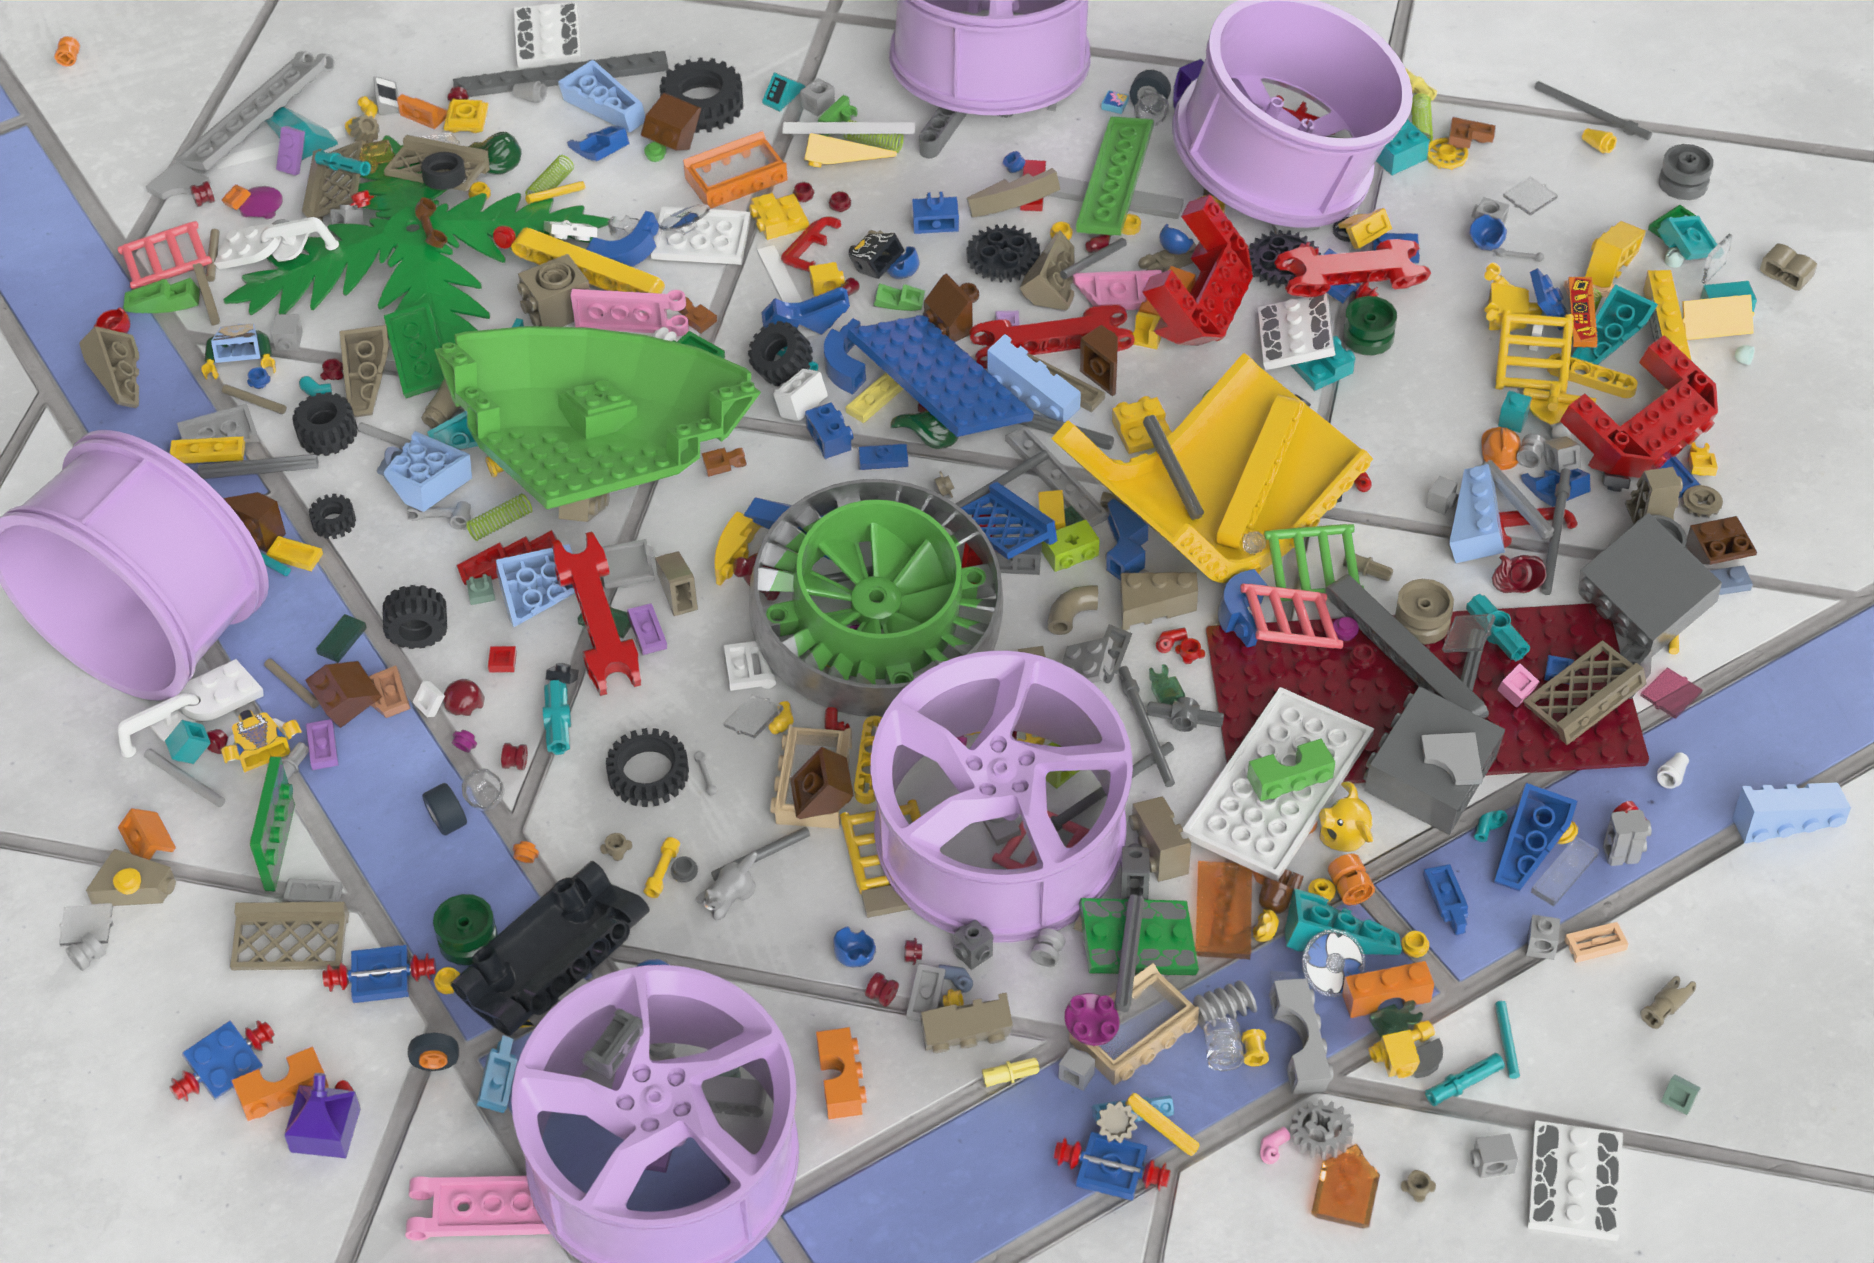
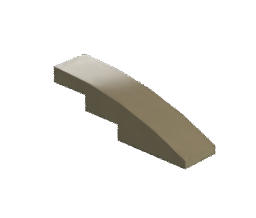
(1010, 195)

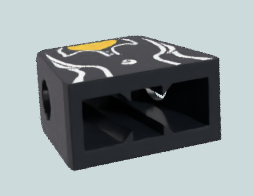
(876, 253)

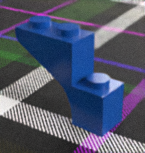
(815, 313)
(1129, 535)

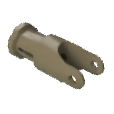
(1667, 1002)

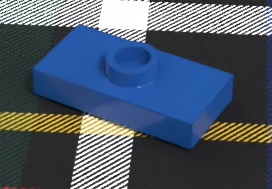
(883, 456)

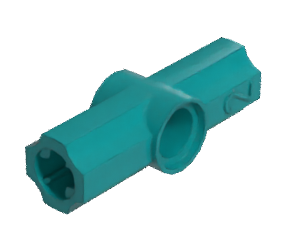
(1501, 631)
(557, 717)

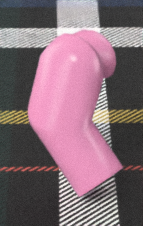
(1270, 1145)

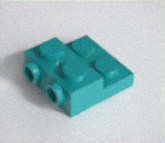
(1688, 235)
(1327, 370)

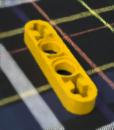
(1595, 371)
(864, 760)

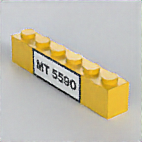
(1667, 316)

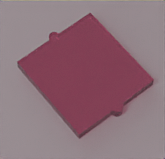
(1671, 693)

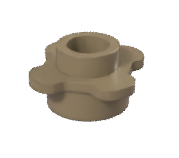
(944, 485)
(616, 840)
(1418, 1178)

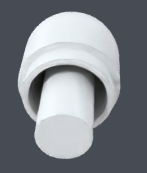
(1560, 430)

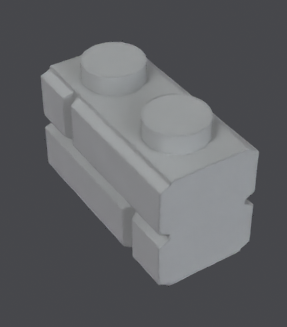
(1626, 837)

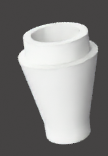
(1672, 772)

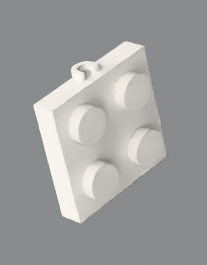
(562, 230)

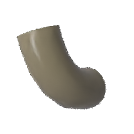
(1068, 605)

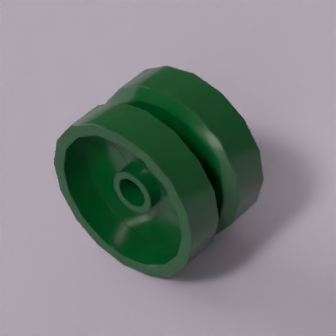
(1370, 325)
(463, 927)

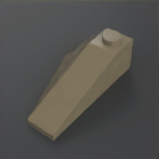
(113, 361)
(363, 361)

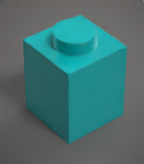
(1514, 411)
(187, 742)

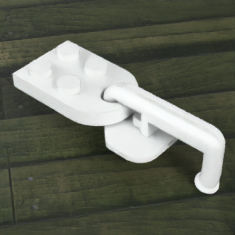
(281, 240)
(201, 700)

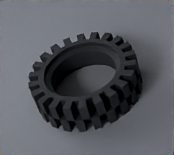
(642, 743)

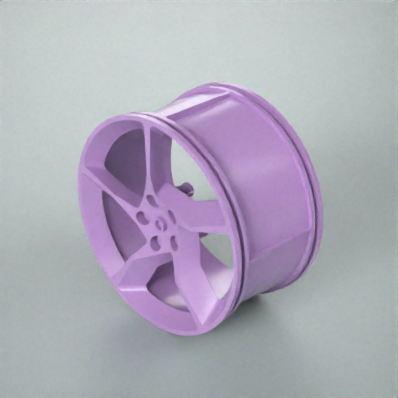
(992, 60)
(1262, 155)
(130, 564)
(1000, 779)
(653, 1112)

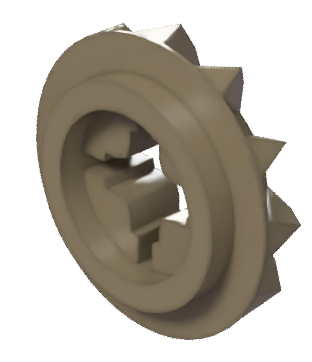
(1702, 493)

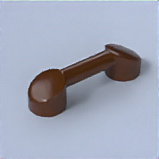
(423, 211)

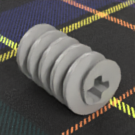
(1225, 1002)

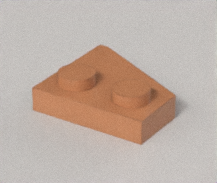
(392, 691)

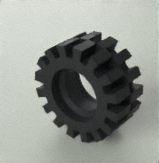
(330, 506)

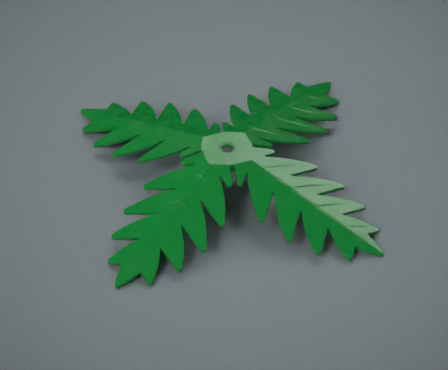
(422, 266)

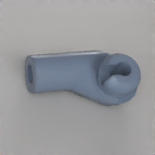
(959, 977)

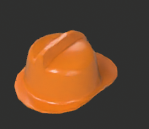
(1501, 447)

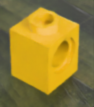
(825, 278)
(1399, 1054)

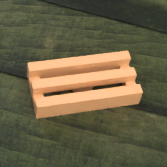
(1598, 946)

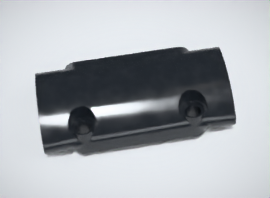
(549, 949)

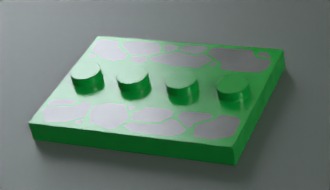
(272, 824)
(1163, 939)

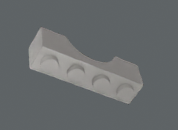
(1294, 1005)

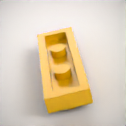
(208, 449)

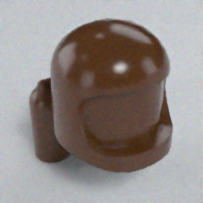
(1277, 894)

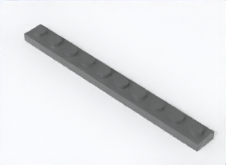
(551, 74)

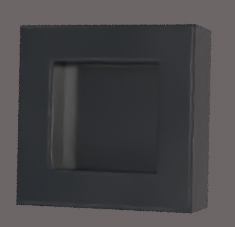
(1616, 482)
(562, 673)

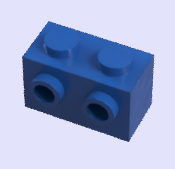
(829, 430)

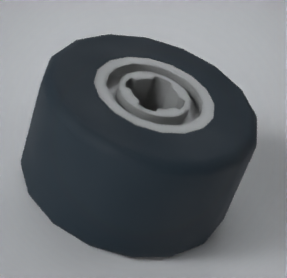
(1147, 82)
(444, 808)

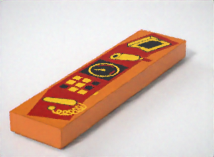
(1583, 309)

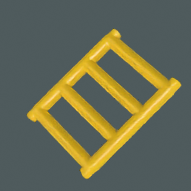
(1506, 339)
(852, 842)

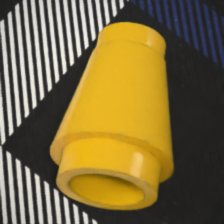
(1600, 140)

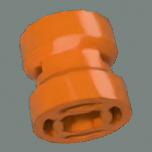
(67, 51)

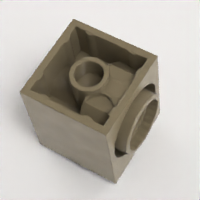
(548, 291)

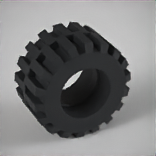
(770, 342)
(325, 423)
(414, 616)

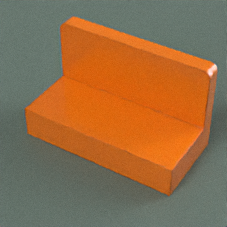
(421, 111)
(145, 833)

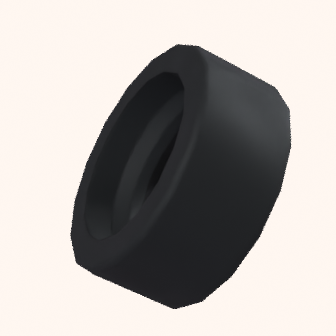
(443, 161)

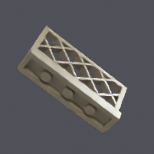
(417, 148)
(321, 181)
(1598, 702)
(289, 914)

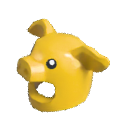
(1349, 820)

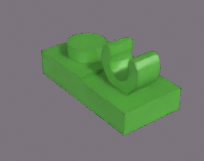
(838, 112)

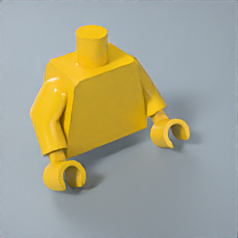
(1506, 296)

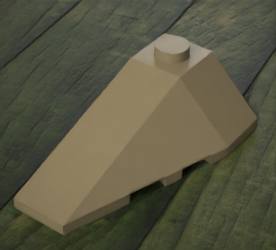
(1043, 281)

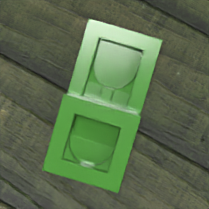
(906, 299)

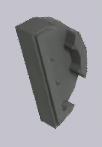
(1430, 1058)

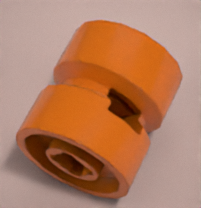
(1351, 879)

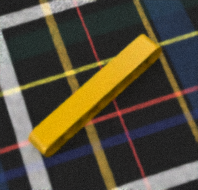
(596, 268)
(1260, 471)

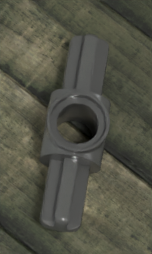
(1185, 714)

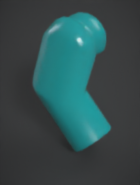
(311, 387)

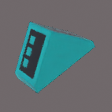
(781, 91)

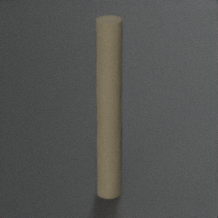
(212, 253)
(254, 399)
(293, 684)

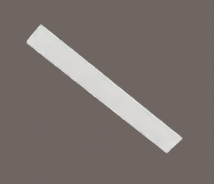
(849, 127)
(264, 151)
(782, 280)

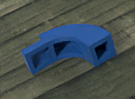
(632, 248)
(840, 367)
(1233, 607)

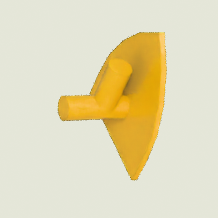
(1551, 410)

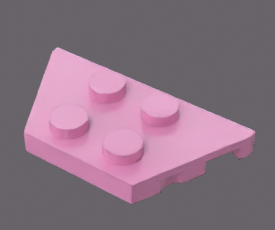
(1114, 288)

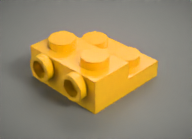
(778, 215)
(1129, 423)

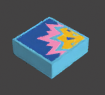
(1115, 102)

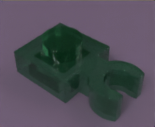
(1165, 689)
(1391, 1020)

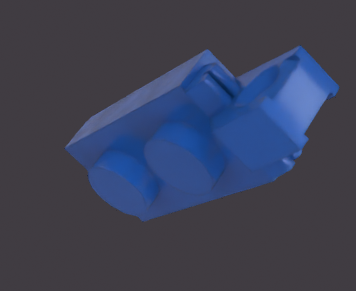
(1447, 896)

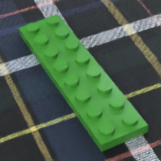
(1115, 176)

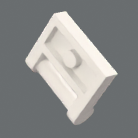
(741, 667)

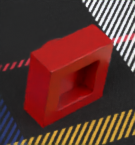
(502, 659)

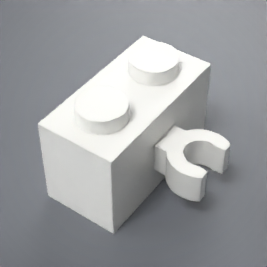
(800, 394)

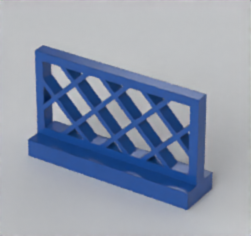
(1017, 512)

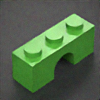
(1273, 779)

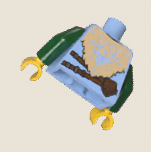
(237, 344)

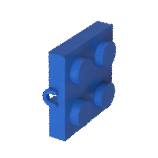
(1547, 296)

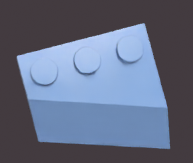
(427, 471)
(530, 584)

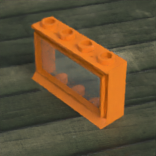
(734, 170)

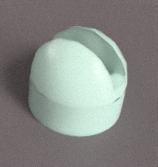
(1673, 258)
(1745, 354)

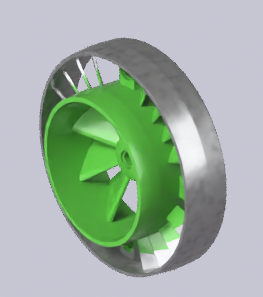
(915, 603)

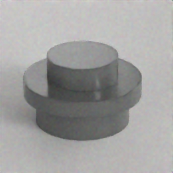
(684, 869)

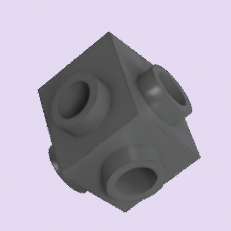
(973, 944)

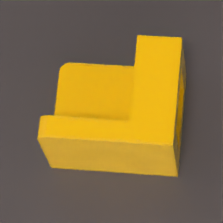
(1144, 330)

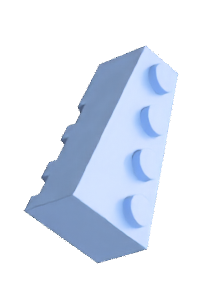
(602, 96)
(1032, 381)
(1477, 519)
(1789, 810)

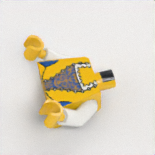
(258, 739)

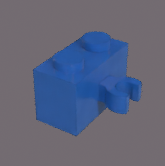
(935, 214)

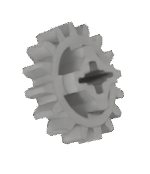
(1322, 1129)

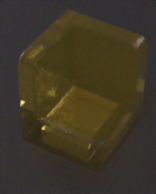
(376, 153)

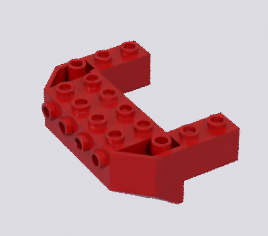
(1219, 289)
(1659, 428)

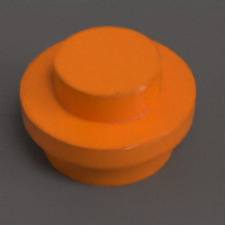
(525, 852)

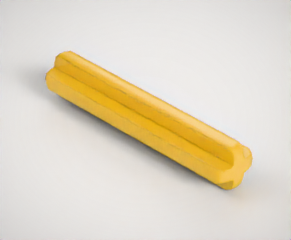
(1162, 1124)

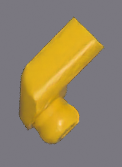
(367, 106)
(782, 721)

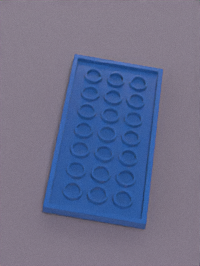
(940, 375)

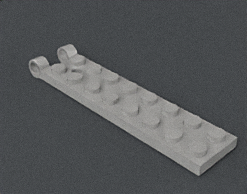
(254, 110)

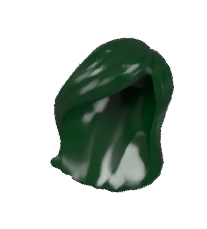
(502, 150)
(927, 428)

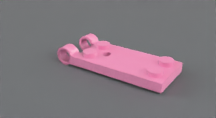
(622, 311)
(495, 1207)

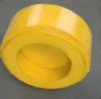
(1132, 225)

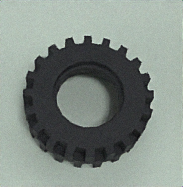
(716, 109)

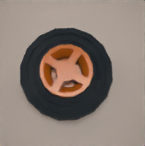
(433, 1051)

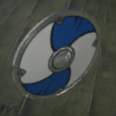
(685, 217)
(1330, 959)

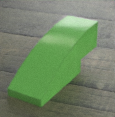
(162, 297)

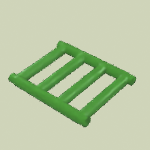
(1322, 533)

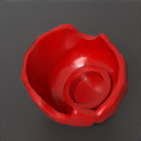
(114, 320)

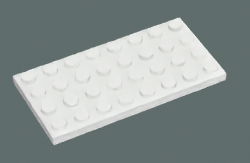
(1272, 830)

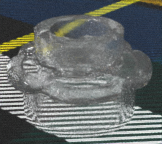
(1253, 542)

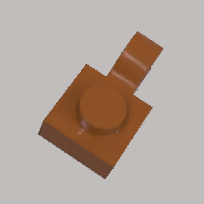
(698, 317)
(720, 461)

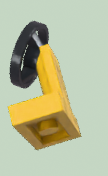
(1363, 227)

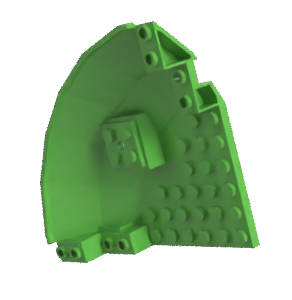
(591, 406)

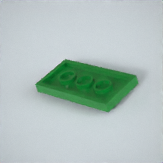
(413, 346)

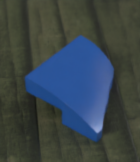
(600, 143)
(1545, 486)

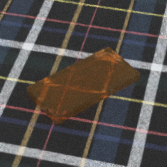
(1223, 910)

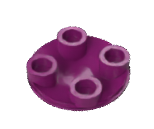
(262, 202)
(1092, 1019)

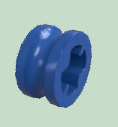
(1014, 162)

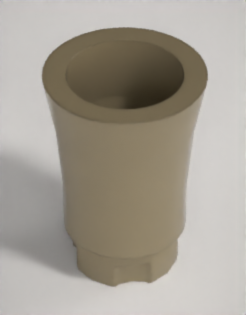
(440, 407)

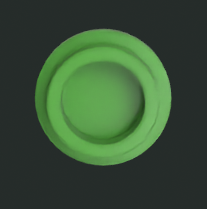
(655, 152)

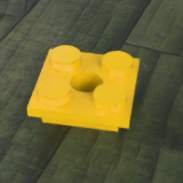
(466, 116)

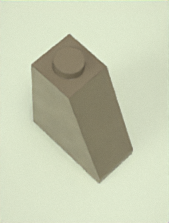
(677, 583)
(155, 885)

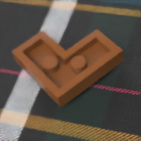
(1463, 131)

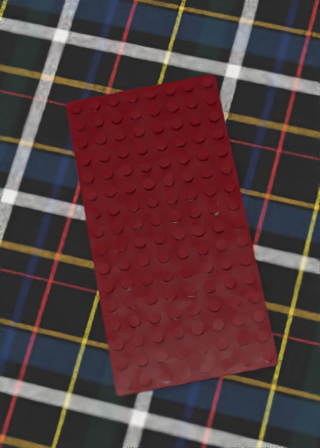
(1251, 676)

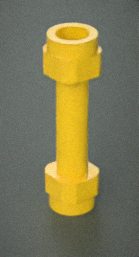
(654, 884)
(1422, 1031)

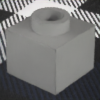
(1442, 495)
(1077, 1068)

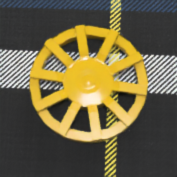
(1446, 153)

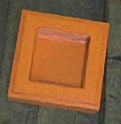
(236, 197)

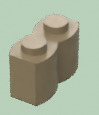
(1787, 266)

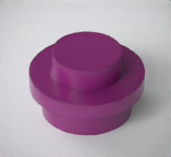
(1346, 628)
(464, 740)

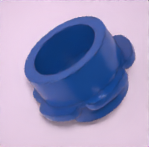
(258, 378)

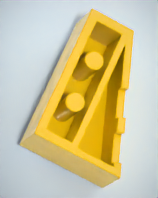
(1612, 251)

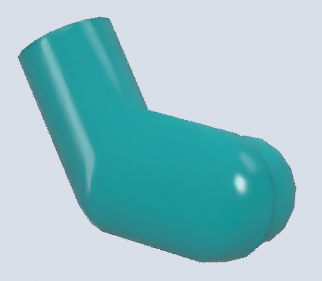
(1489, 822)

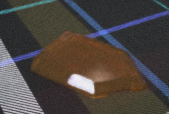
(1346, 1189)

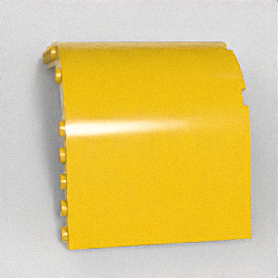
(1213, 453)

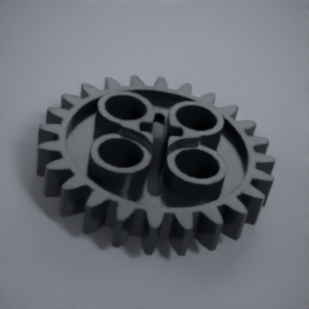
(1266, 250)
(1002, 252)

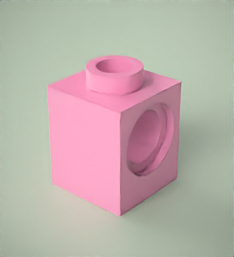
(1518, 685)

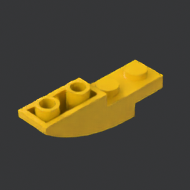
(733, 544)

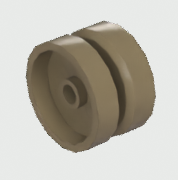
(1425, 609)

